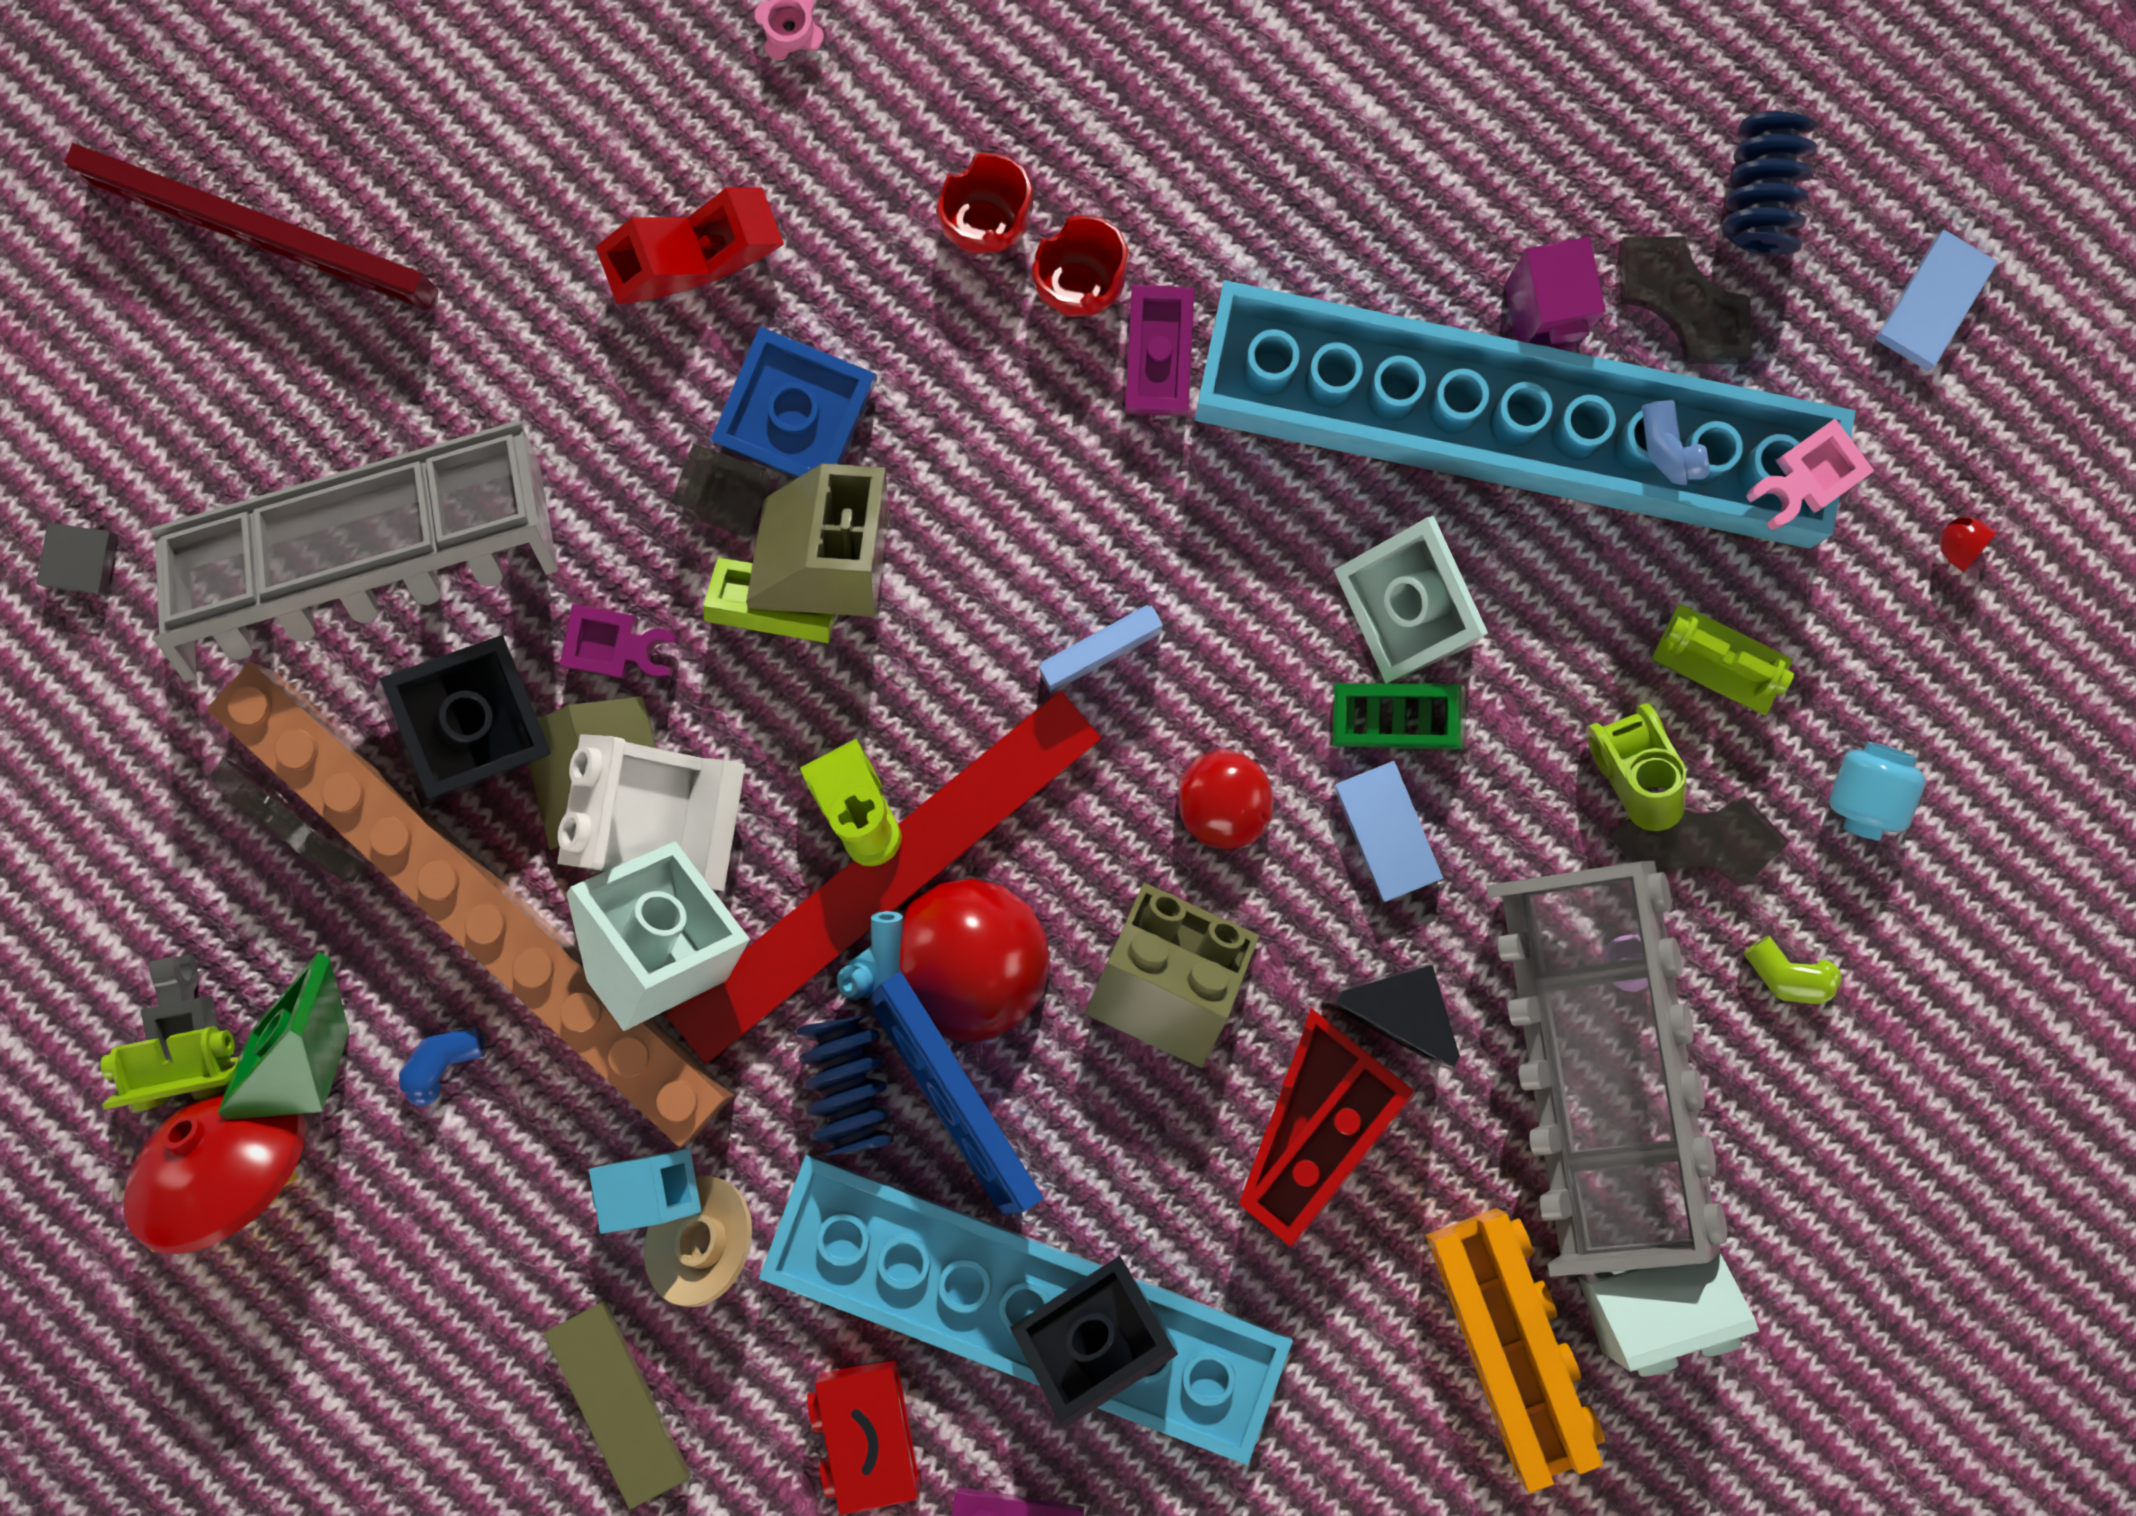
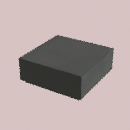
(77, 559)

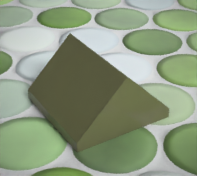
(551, 778)

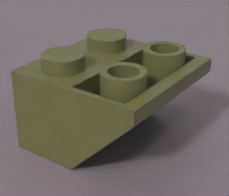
(822, 543)
(1172, 975)

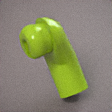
(1793, 981)

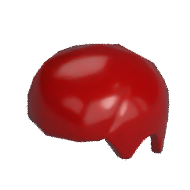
(986, 204)
(1081, 267)
(1225, 799)

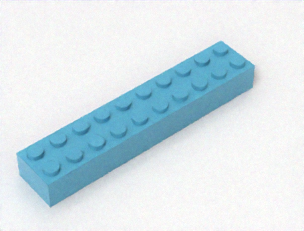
(1501, 411)

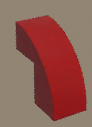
(676, 254)

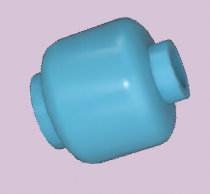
(1877, 790)

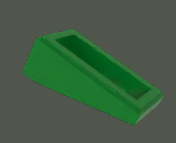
(1455, 716)

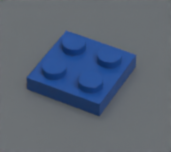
(792, 406)

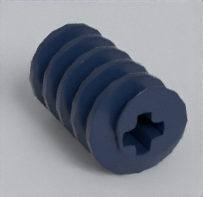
(1765, 182)
(845, 1085)

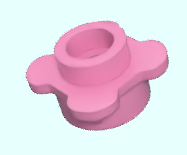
(780, 42)

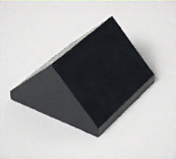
(1404, 1009)
(1093, 1341)

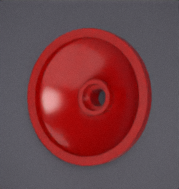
(208, 1175)

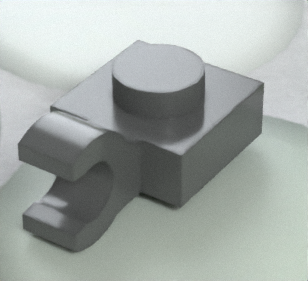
(177, 1008)

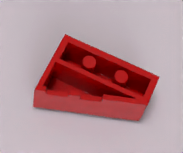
(1321, 1129)

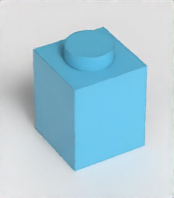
(645, 1191)

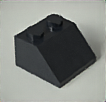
(461, 720)

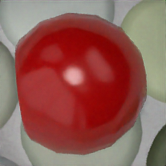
(974, 958)

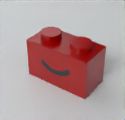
(865, 1437)

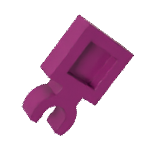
(607, 643)

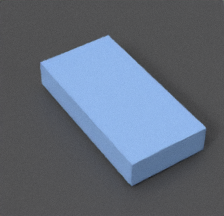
(1936, 300)
(1100, 648)
(1388, 831)

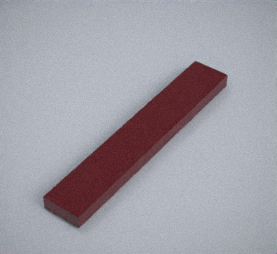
(251, 227)

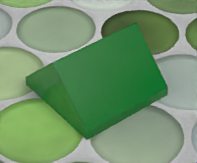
(291, 1050)

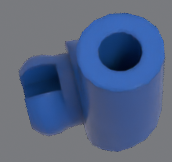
(431, 1057)

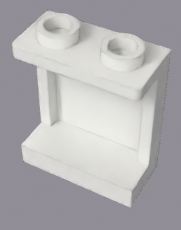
(644, 797)

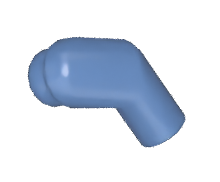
(1665, 448)

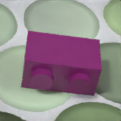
(1555, 294)

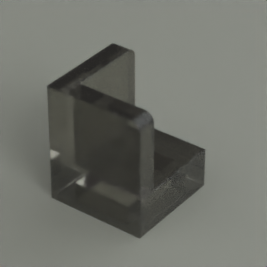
(721, 491)

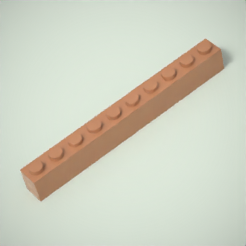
(466, 900)

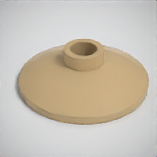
(703, 1253)

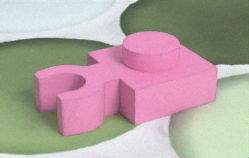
(1814, 471)

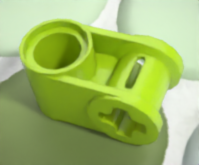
(1637, 757)
(854, 804)

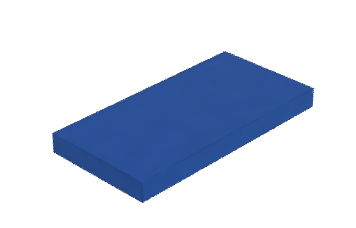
(953, 1097)

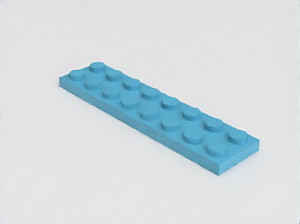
(970, 1280)

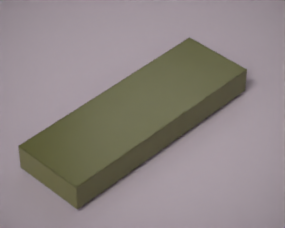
(617, 1405)

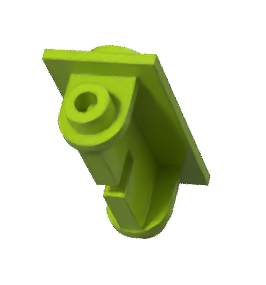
(1723, 660)
(148, 1080)

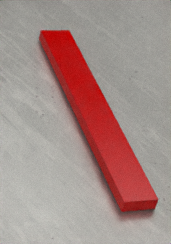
(843, 907)

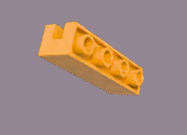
(1515, 1349)

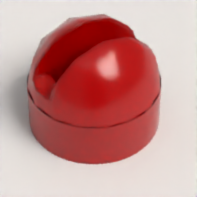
(1964, 541)

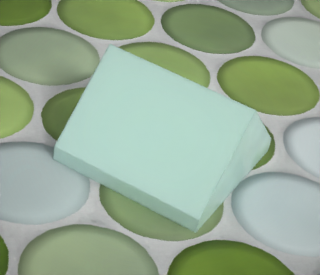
(1411, 601)

